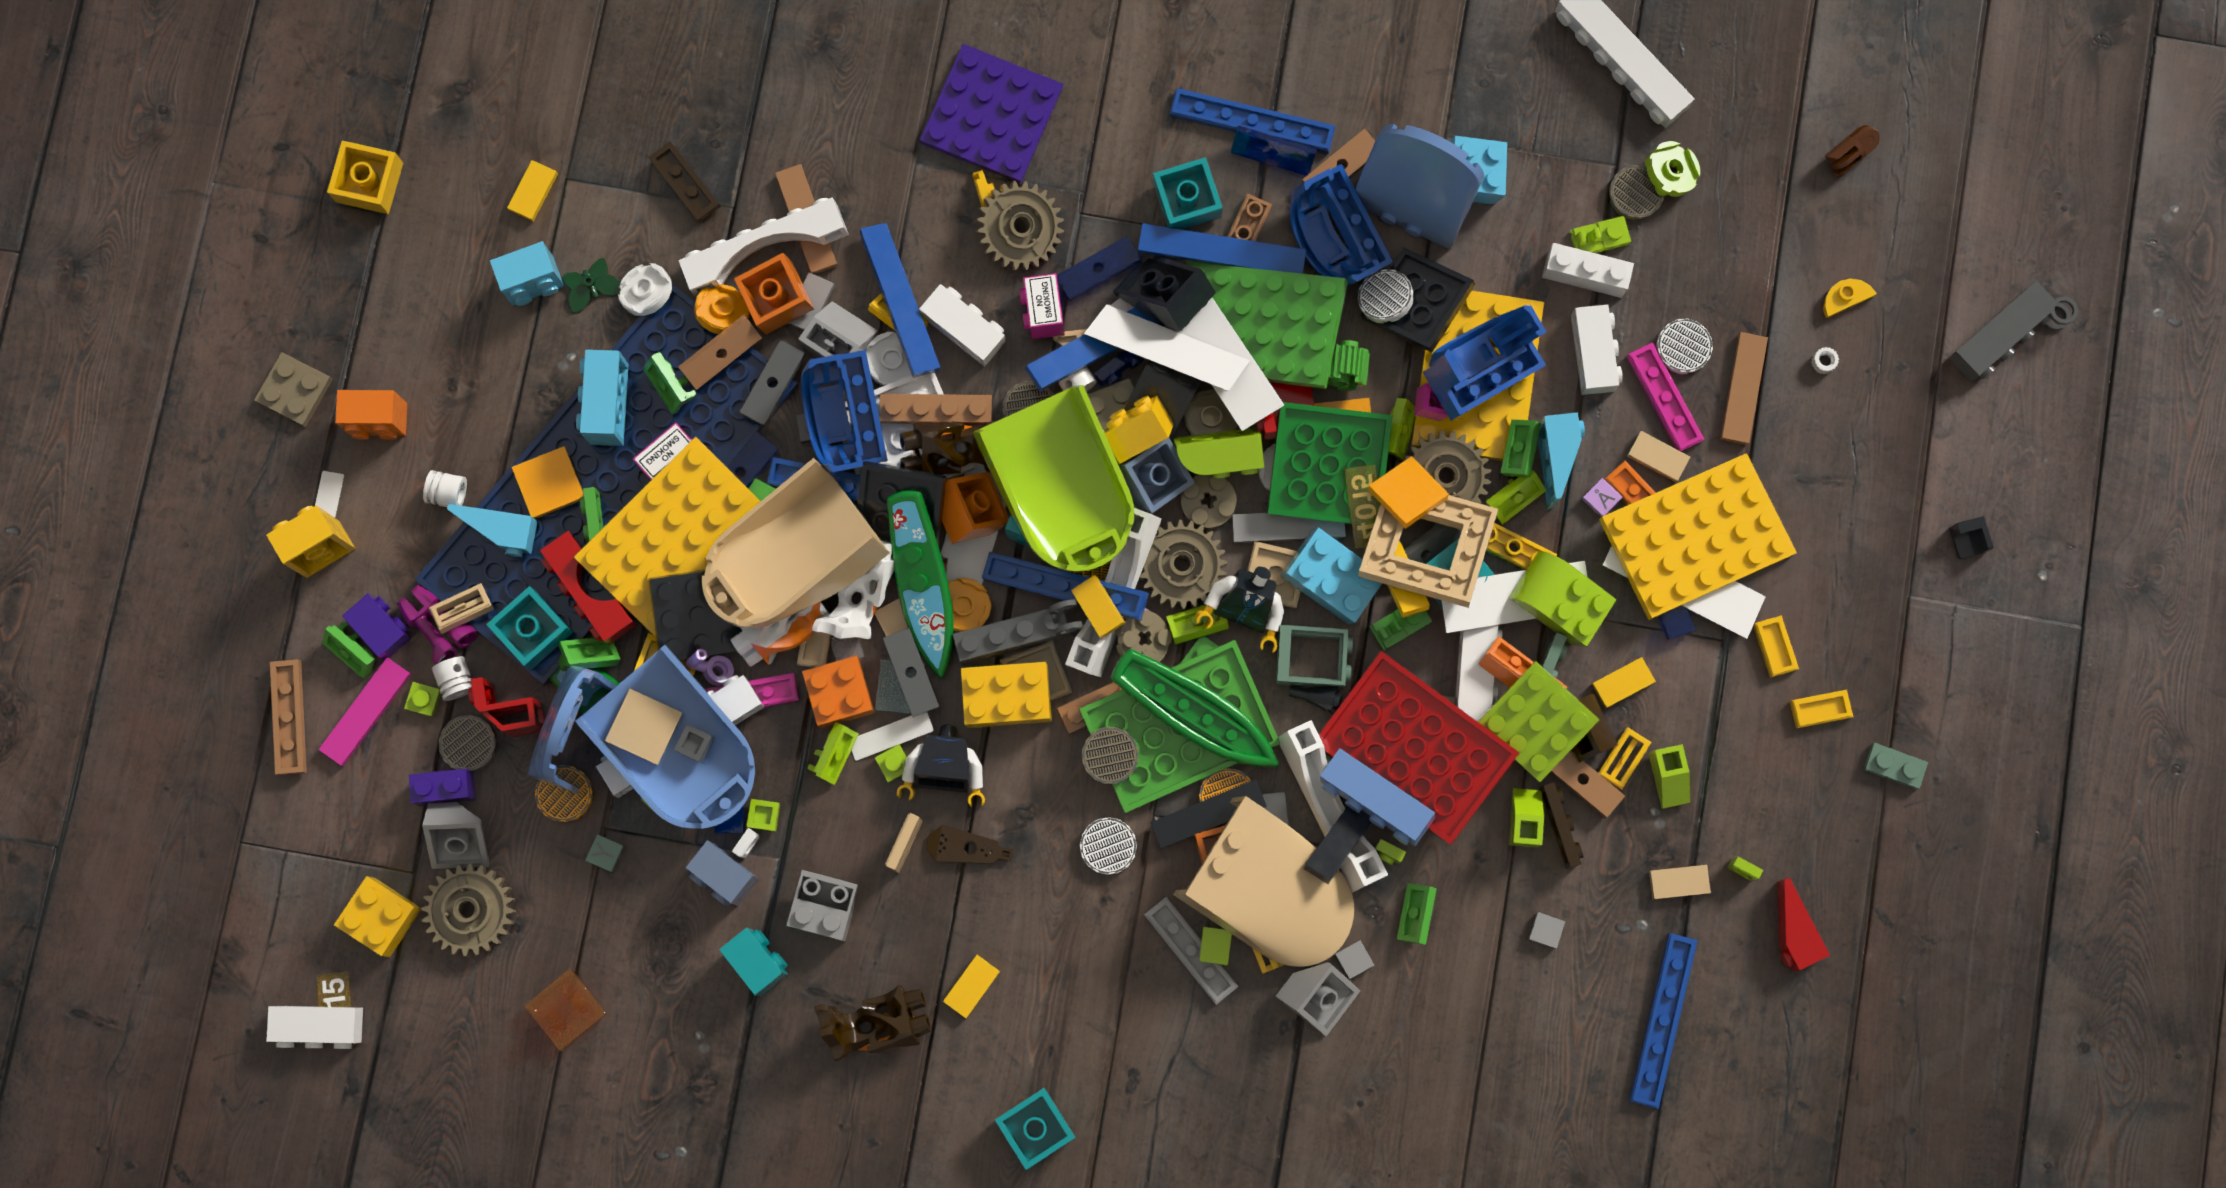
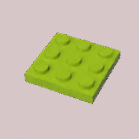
(1539, 720)

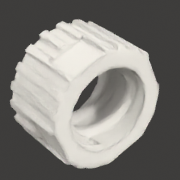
(1822, 369)

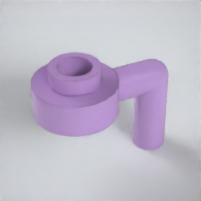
(720, 663)

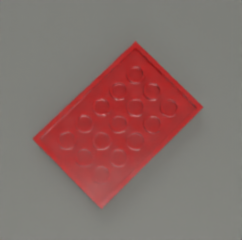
(1419, 744)

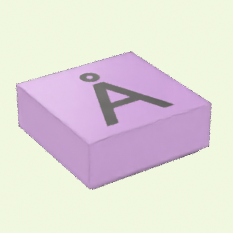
(1602, 498)

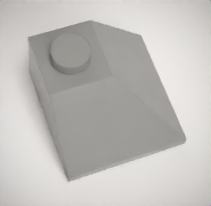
(454, 836)
(1318, 995)

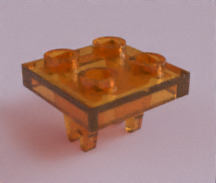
(565, 1009)

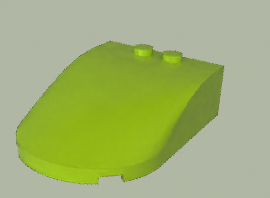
(1060, 480)

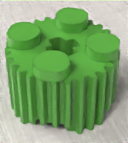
(1349, 366)

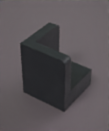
(1971, 537)

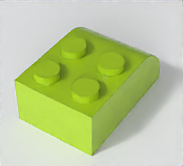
(1221, 452)
(1562, 598)

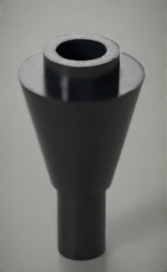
(1322, 697)

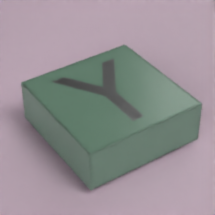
(604, 853)

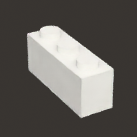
(1587, 270)
(963, 324)
(1596, 349)
(314, 1026)

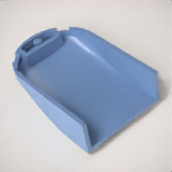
(1419, 183)
(559, 723)
(678, 786)

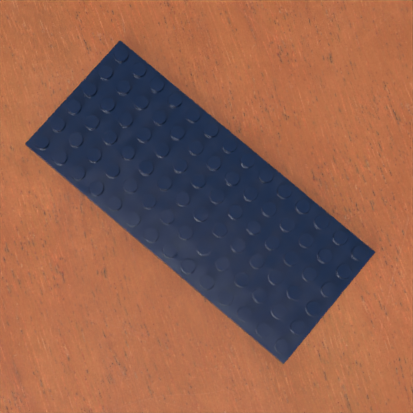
(710, 417)

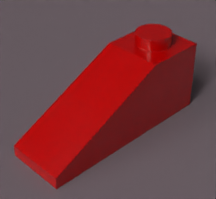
(1797, 933)

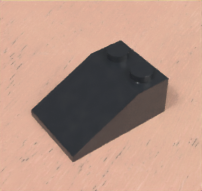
(1166, 291)
(1170, 385)

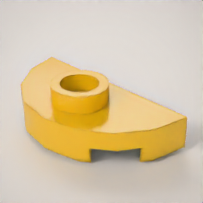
(983, 189)
(1846, 295)

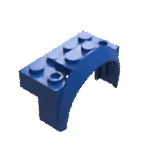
(1317, 235)
(1473, 352)
(827, 413)

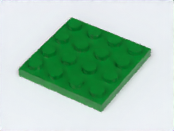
(1312, 457)

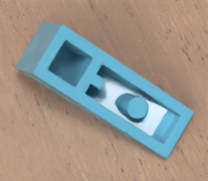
(506, 530)

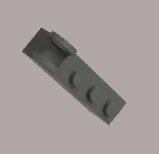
(2010, 326)
(1016, 633)

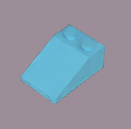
(1558, 448)

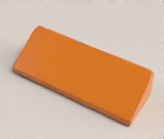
(1506, 662)

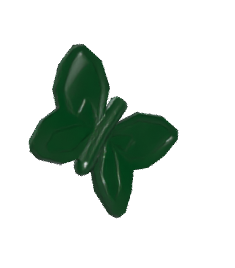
(588, 282)

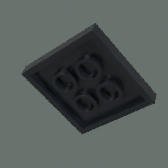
(1436, 300)
(882, 480)
(685, 618)

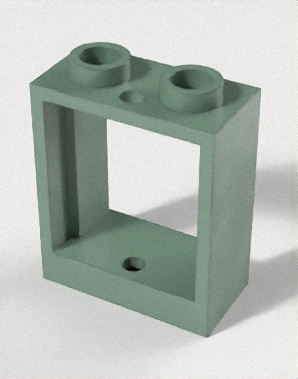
(1345, 647)

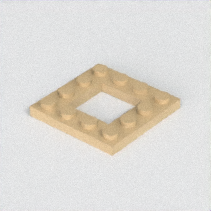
(1452, 586)

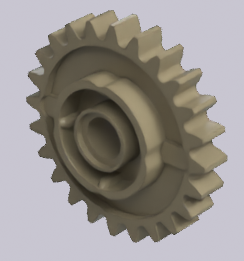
(999, 228)
(1460, 459)
(1185, 544)
(447, 907)

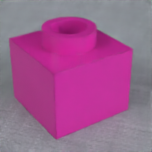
(1425, 396)

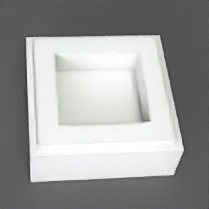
(746, 843)

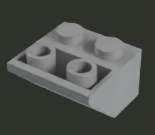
(836, 332)
(823, 905)

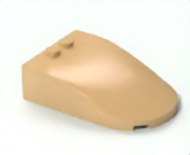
(789, 551)
(1264, 895)

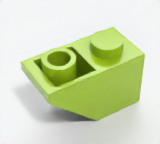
(1671, 775)
(1526, 818)

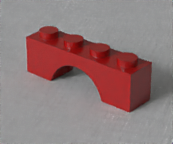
(608, 617)

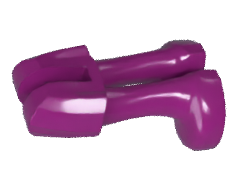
(442, 649)

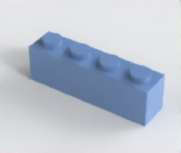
(1376, 797)

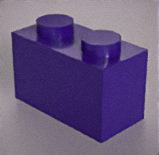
(377, 626)
(442, 787)

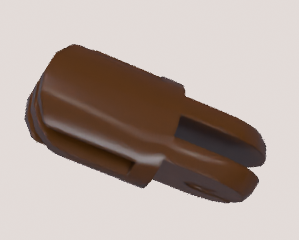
(1852, 149)

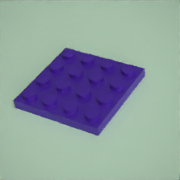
(991, 113)

